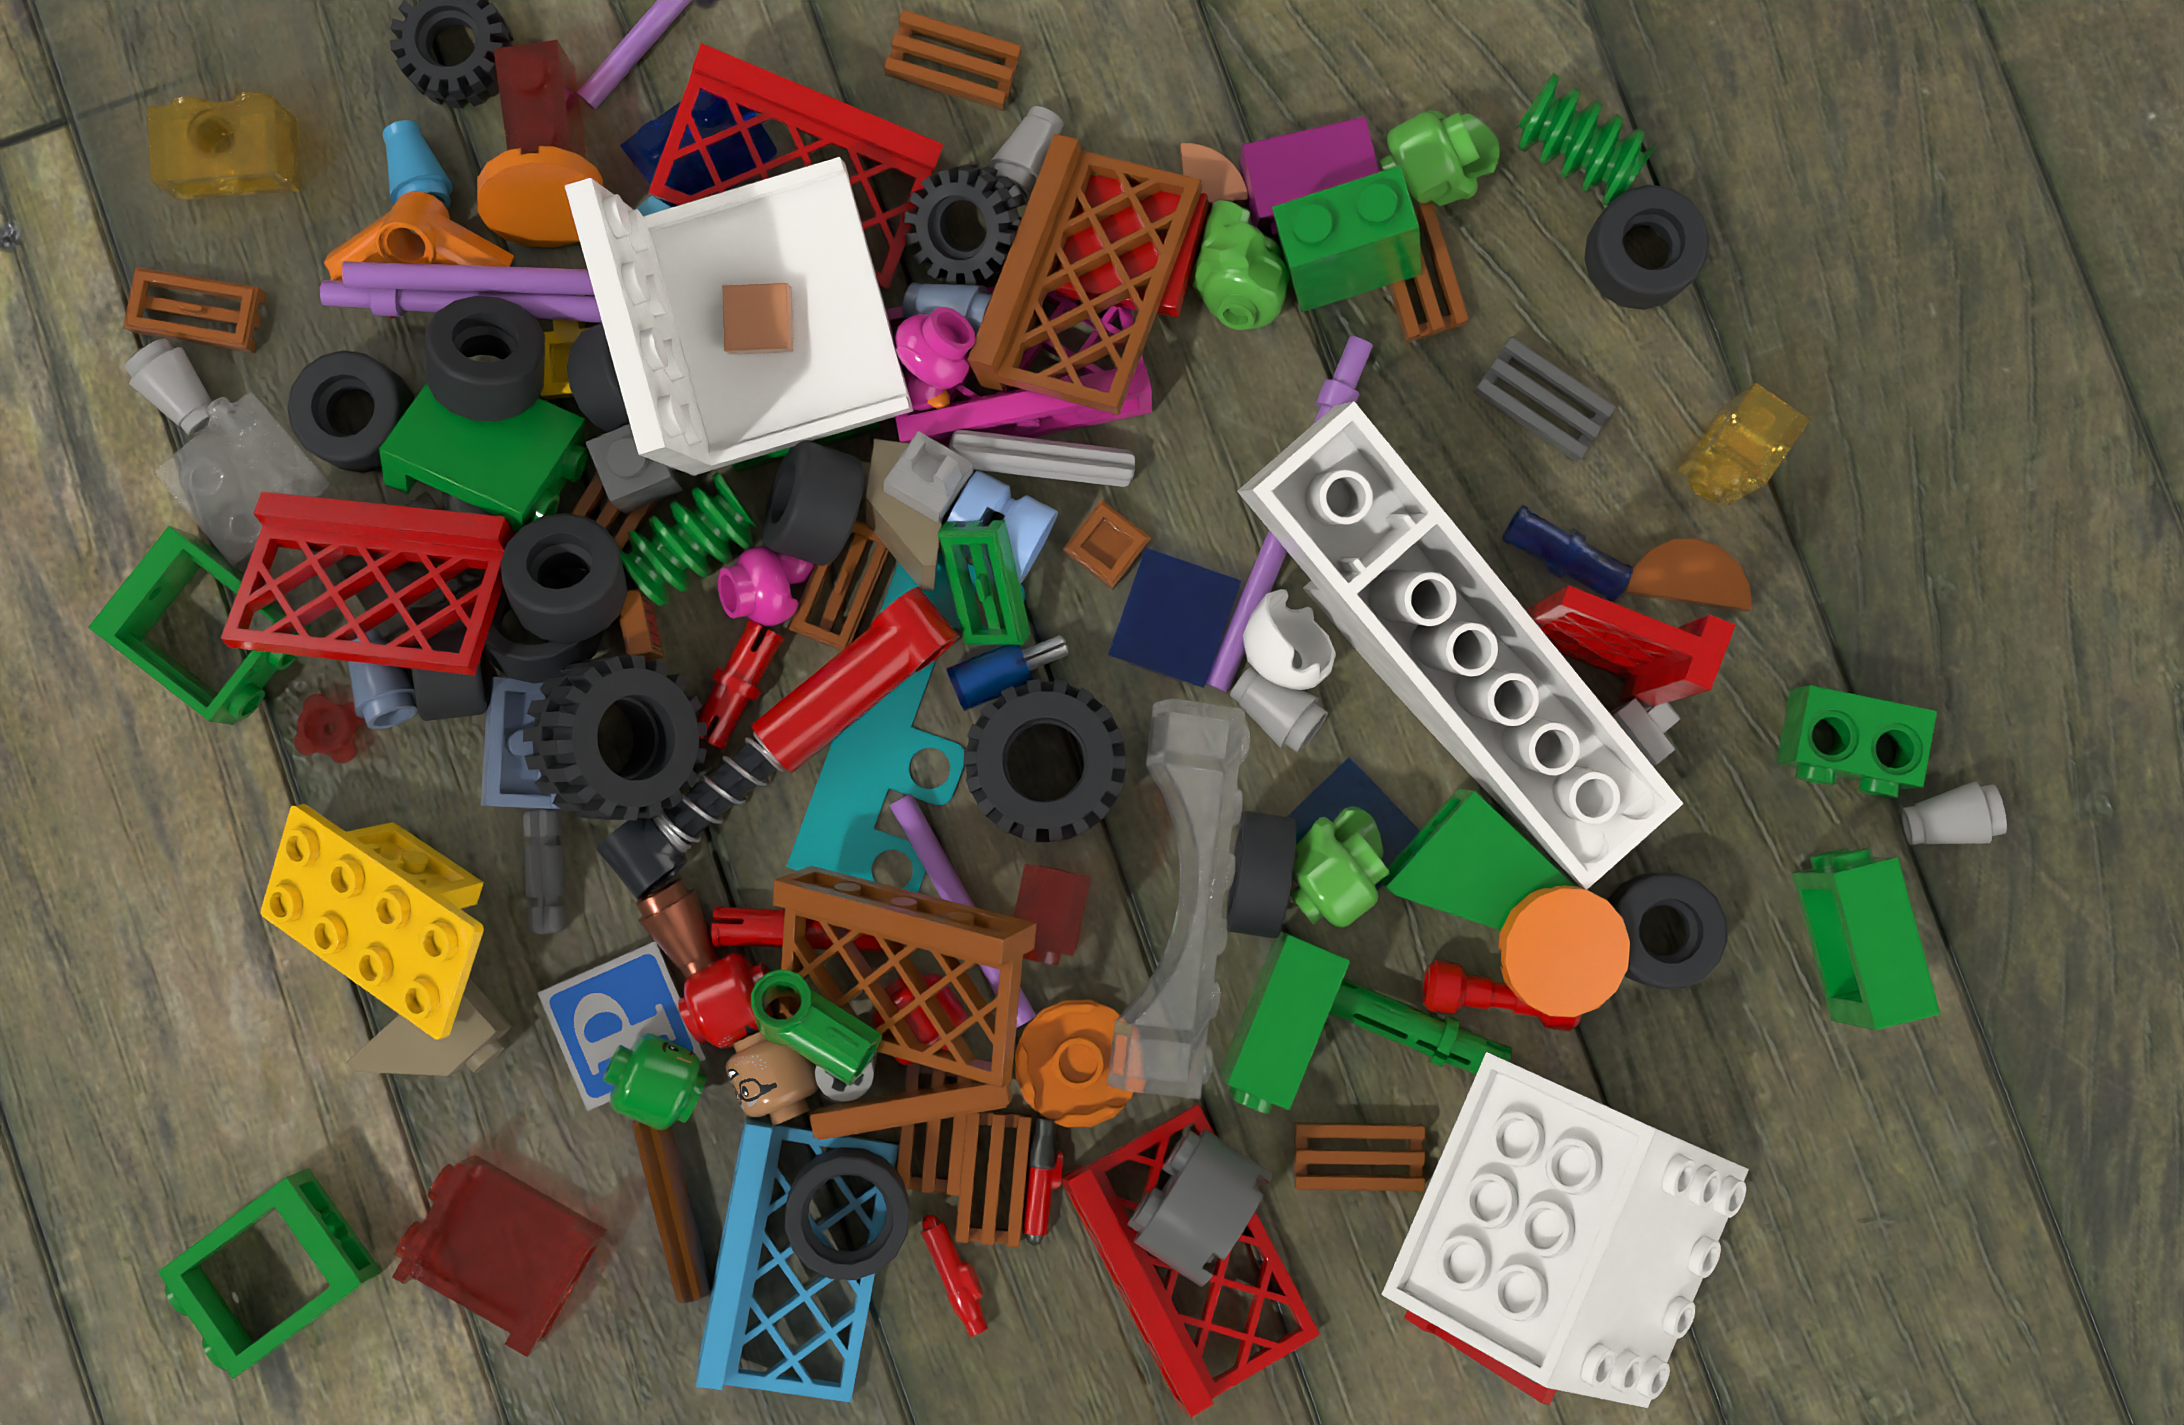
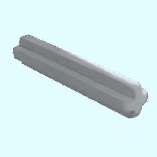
(1045, 458)

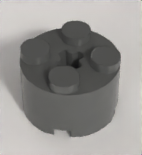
(1200, 1205)

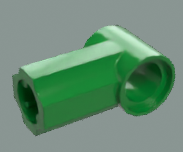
(817, 1030)

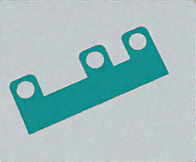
(876, 757)

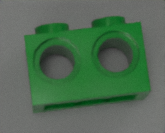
(1856, 727)

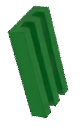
(1006, 578)

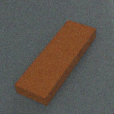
(908, 1108)

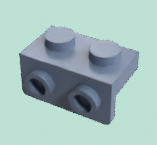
(505, 770)

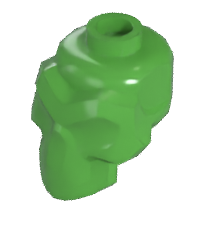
(1442, 155)
(1239, 270)
(1339, 868)

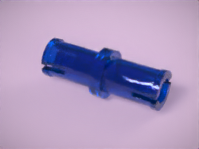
(1567, 553)

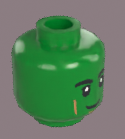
(654, 1081)

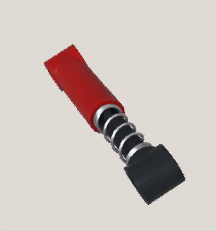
(896, 646)

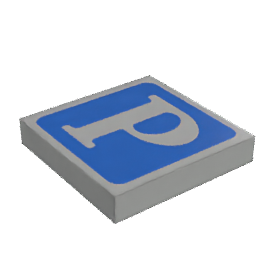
(614, 1008)

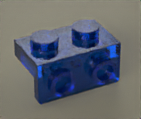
(690, 172)

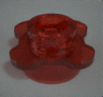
(311, 729)

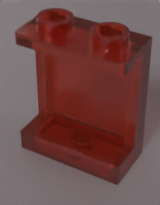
(499, 1249)

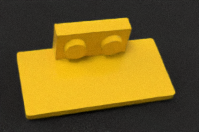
(378, 913)

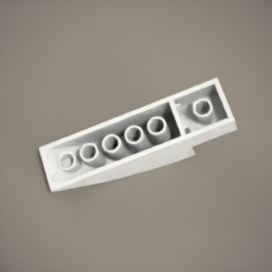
(1457, 644)

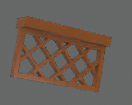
(1032, 266)
(920, 922)

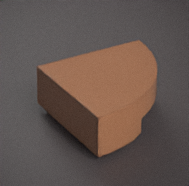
(1217, 174)

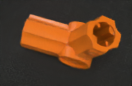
(439, 240)

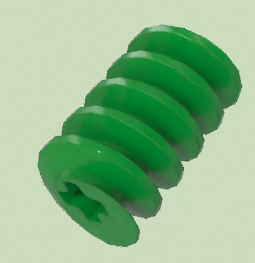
(1583, 140)
(688, 541)

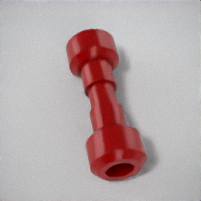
(1449, 988)

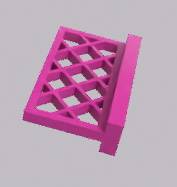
(1023, 411)

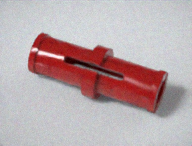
(738, 682)

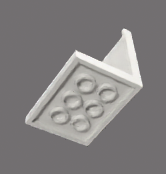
(663, 317)
(1565, 1236)

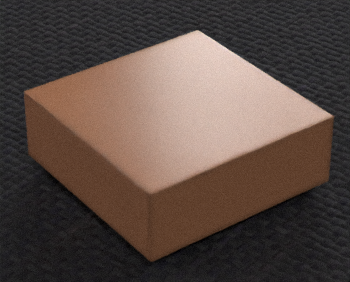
(757, 318)

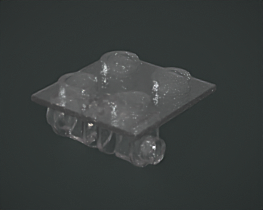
(229, 466)

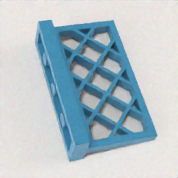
(739, 1268)

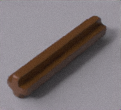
(673, 1212)

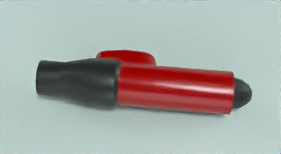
(1044, 1175)

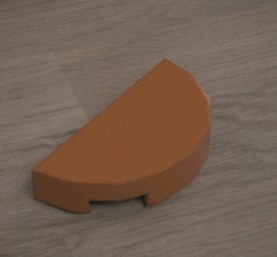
(1691, 574)

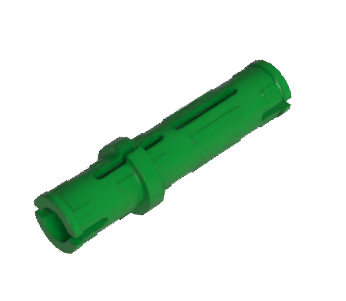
(1432, 1036)

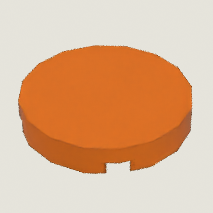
(527, 196)
(1564, 950)
(1067, 1061)

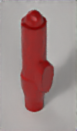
(957, 1276)

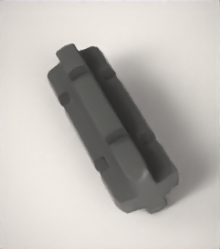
(543, 871)

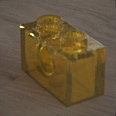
(257, 162)
(1742, 446)

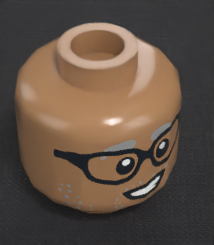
(770, 1079)

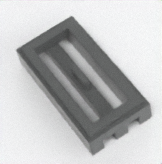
(1557, 379)

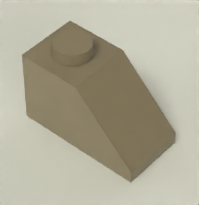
(903, 531)
(409, 1050)

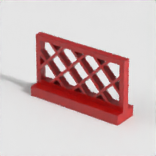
(804, 111)
(370, 531)
(1652, 656)
(1151, 1301)

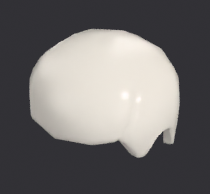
(1287, 644)

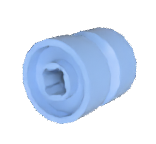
(1026, 518)

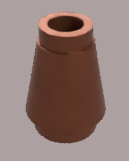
(678, 926)

